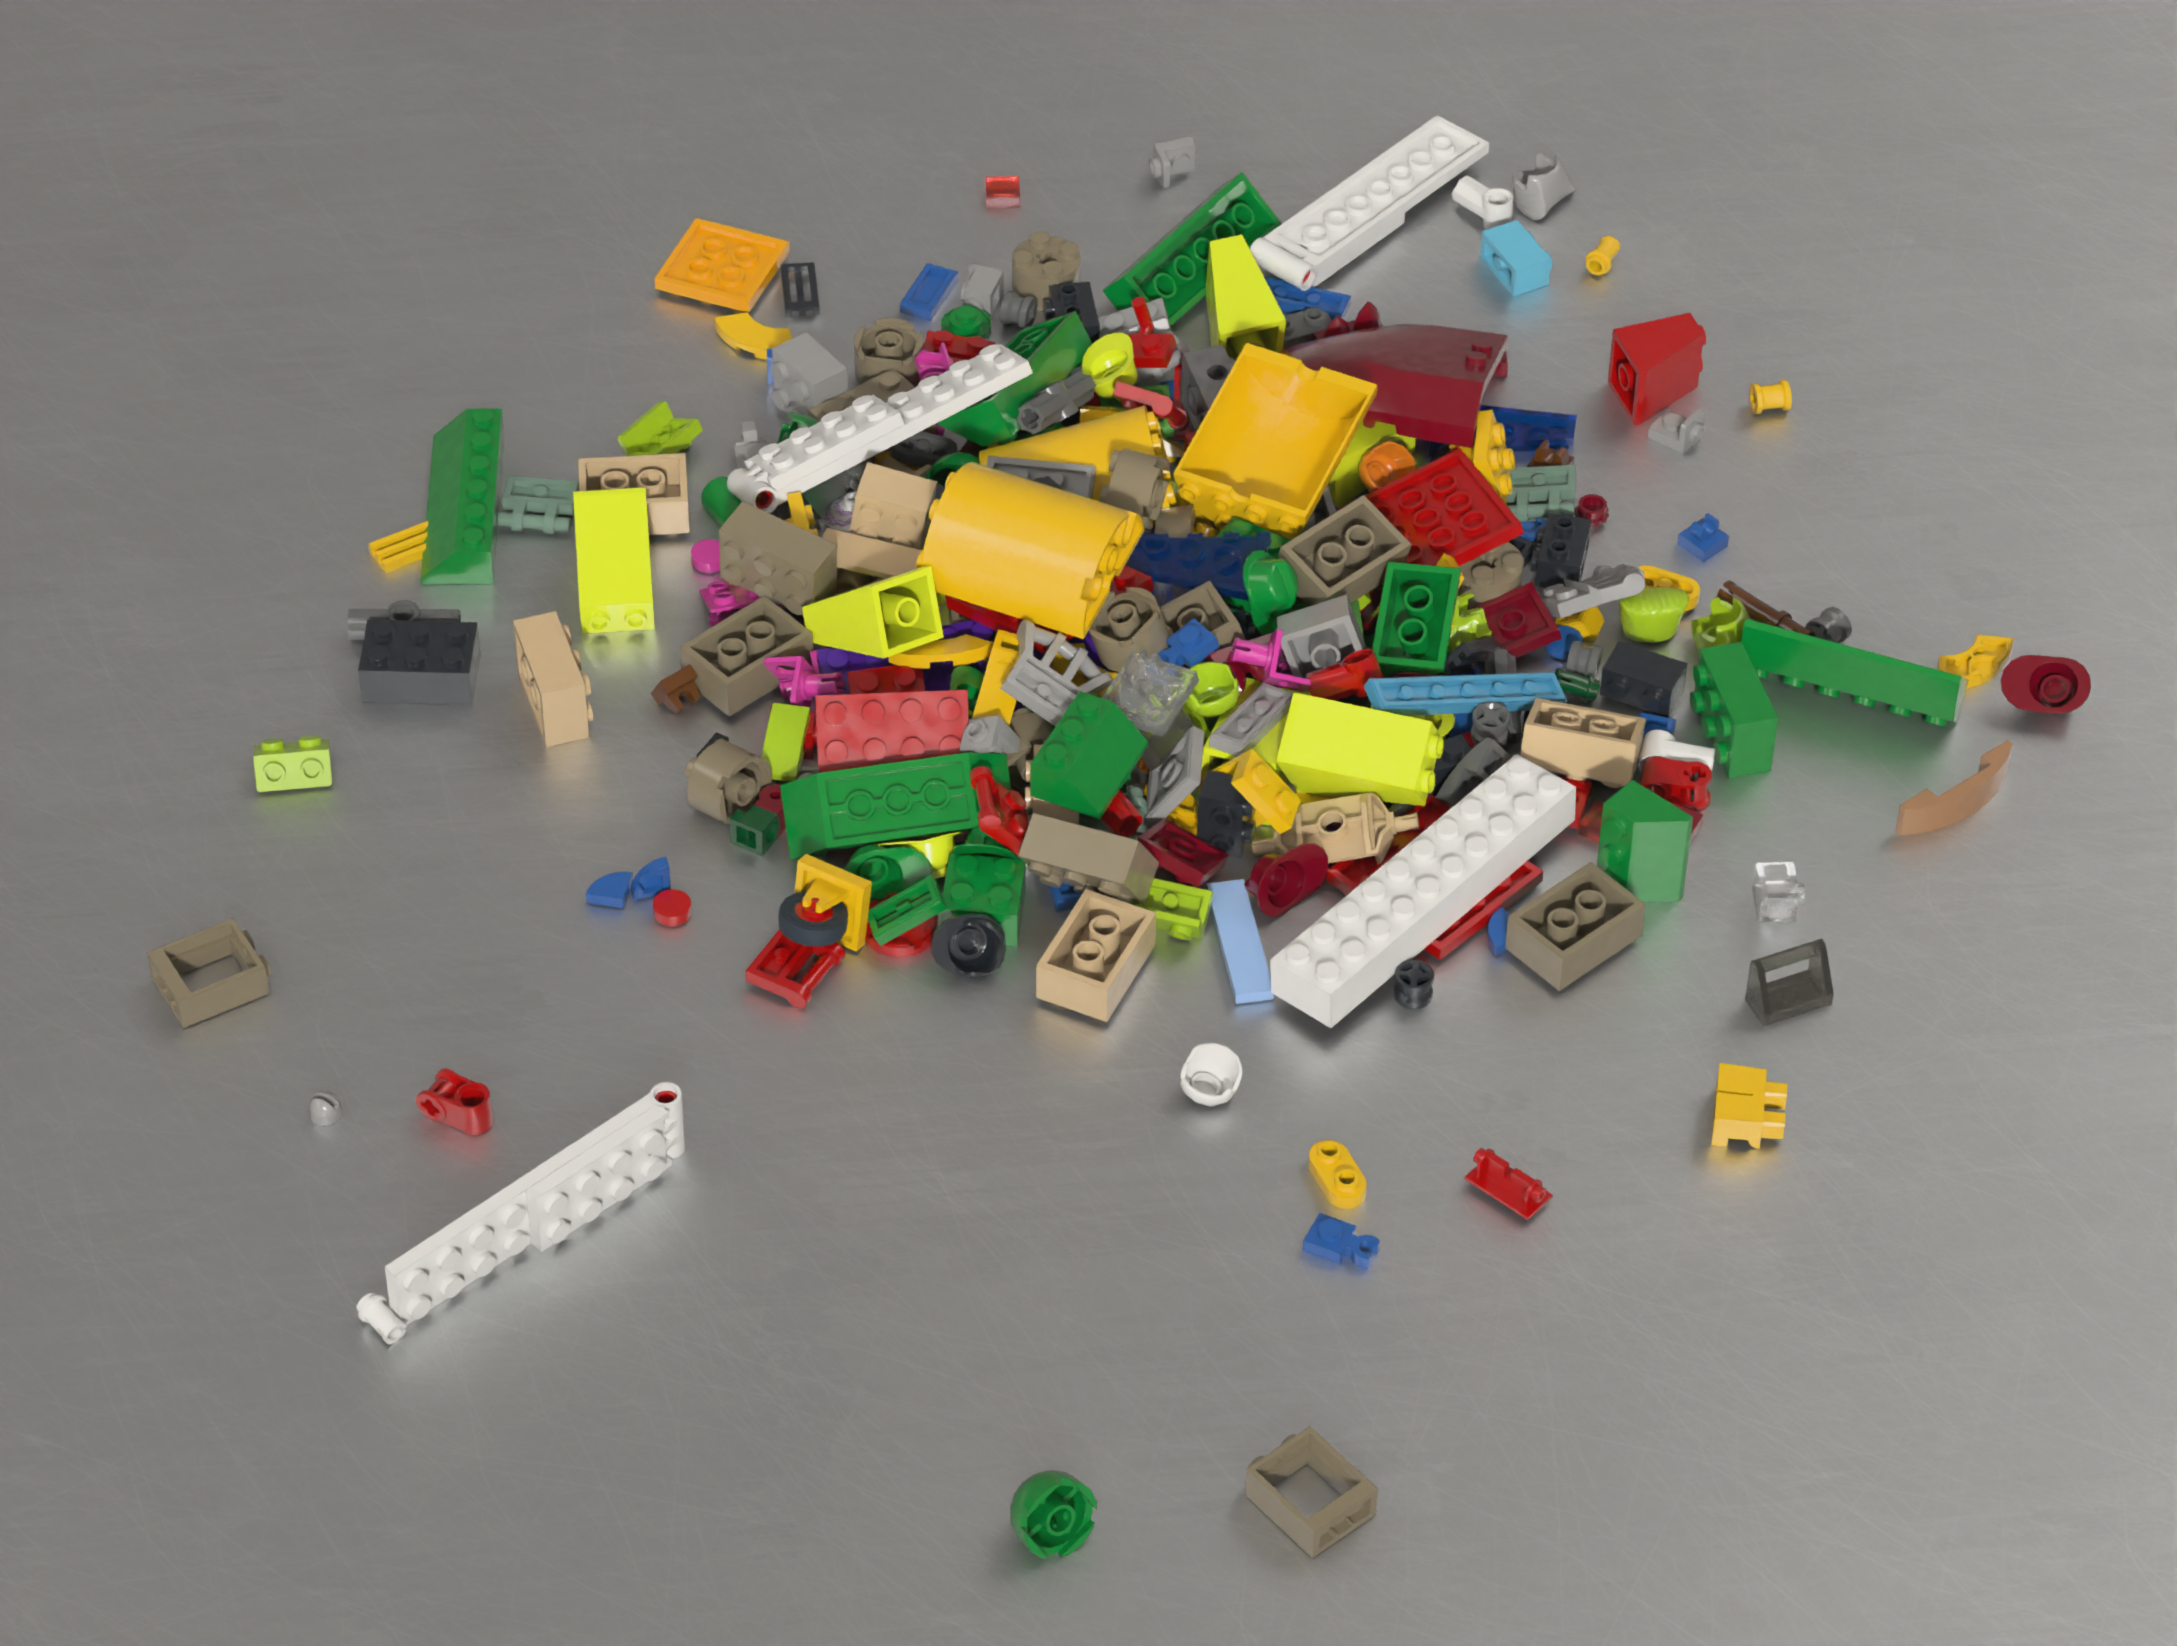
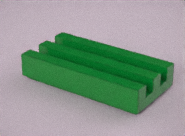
(907, 914)

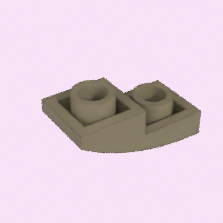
(1176, 521)

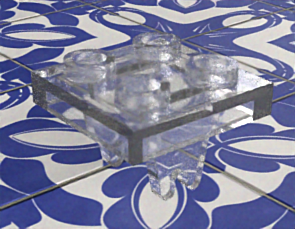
(1151, 691)

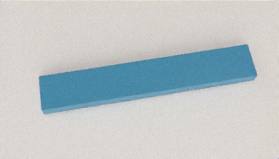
(1461, 692)

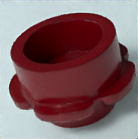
(1593, 508)

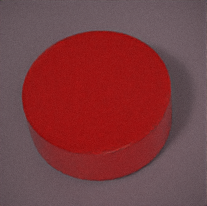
(672, 907)

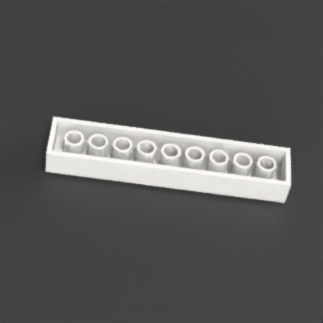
(1422, 890)

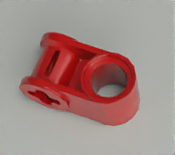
(1675, 781)
(459, 1103)

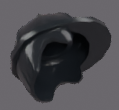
(969, 945)

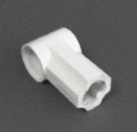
(1492, 204)
(1663, 744)

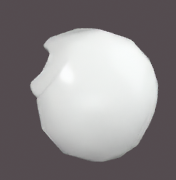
(1211, 1074)

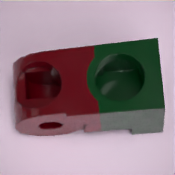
(761, 824)

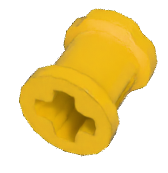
(1770, 396)

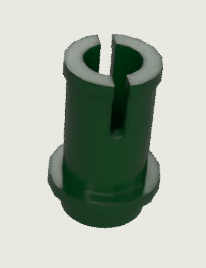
(1579, 686)

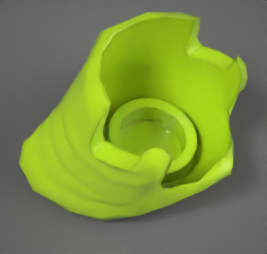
(1652, 614)
(1467, 623)
(1721, 626)

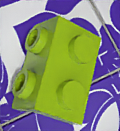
(659, 433)
(292, 763)
(1179, 908)

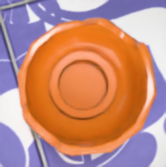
(1385, 464)

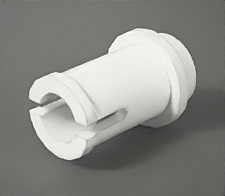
(374, 1309)

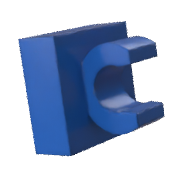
(1703, 538)

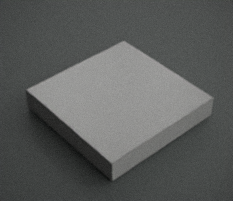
(1176, 777)

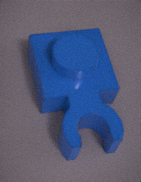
(1189, 645)
(1337, 1239)

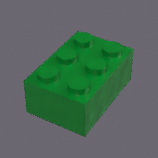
(1734, 710)

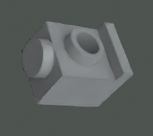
(984, 288)

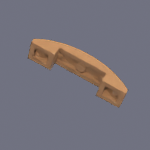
(1930, 813)

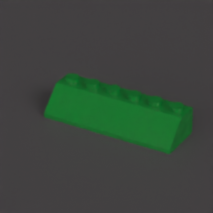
(1179, 261)
(1053, 353)
(464, 499)
(1855, 672)

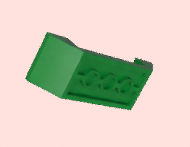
(885, 802)

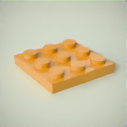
(722, 265)

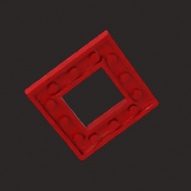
(1351, 873)

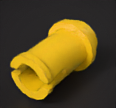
(1599, 260)

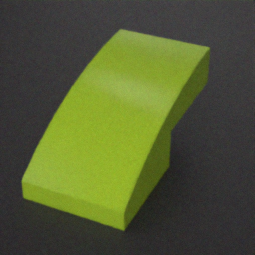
(785, 740)

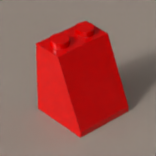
(1655, 364)

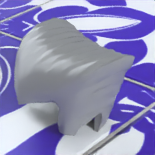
(1541, 188)

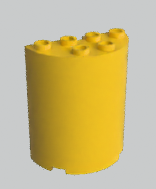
(1271, 441)
(1093, 445)
(1026, 547)

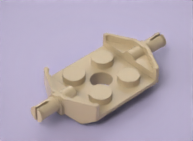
(1364, 832)

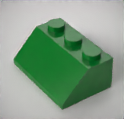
(1415, 618)
(1087, 756)
(1645, 844)

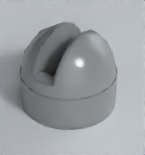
(325, 1108)

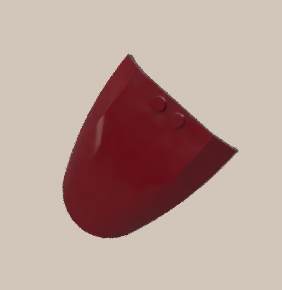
(1424, 375)

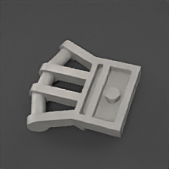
(1126, 322)
(1603, 587)
(1041, 687)

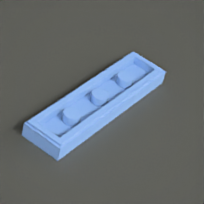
(1240, 942)

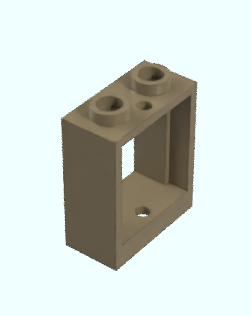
(200, 949)
(1334, 1520)

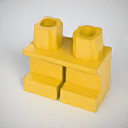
(1741, 1103)

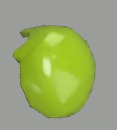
(1215, 691)

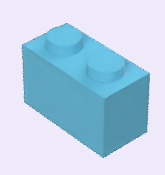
(1515, 258)

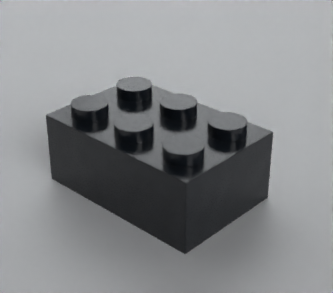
(419, 662)

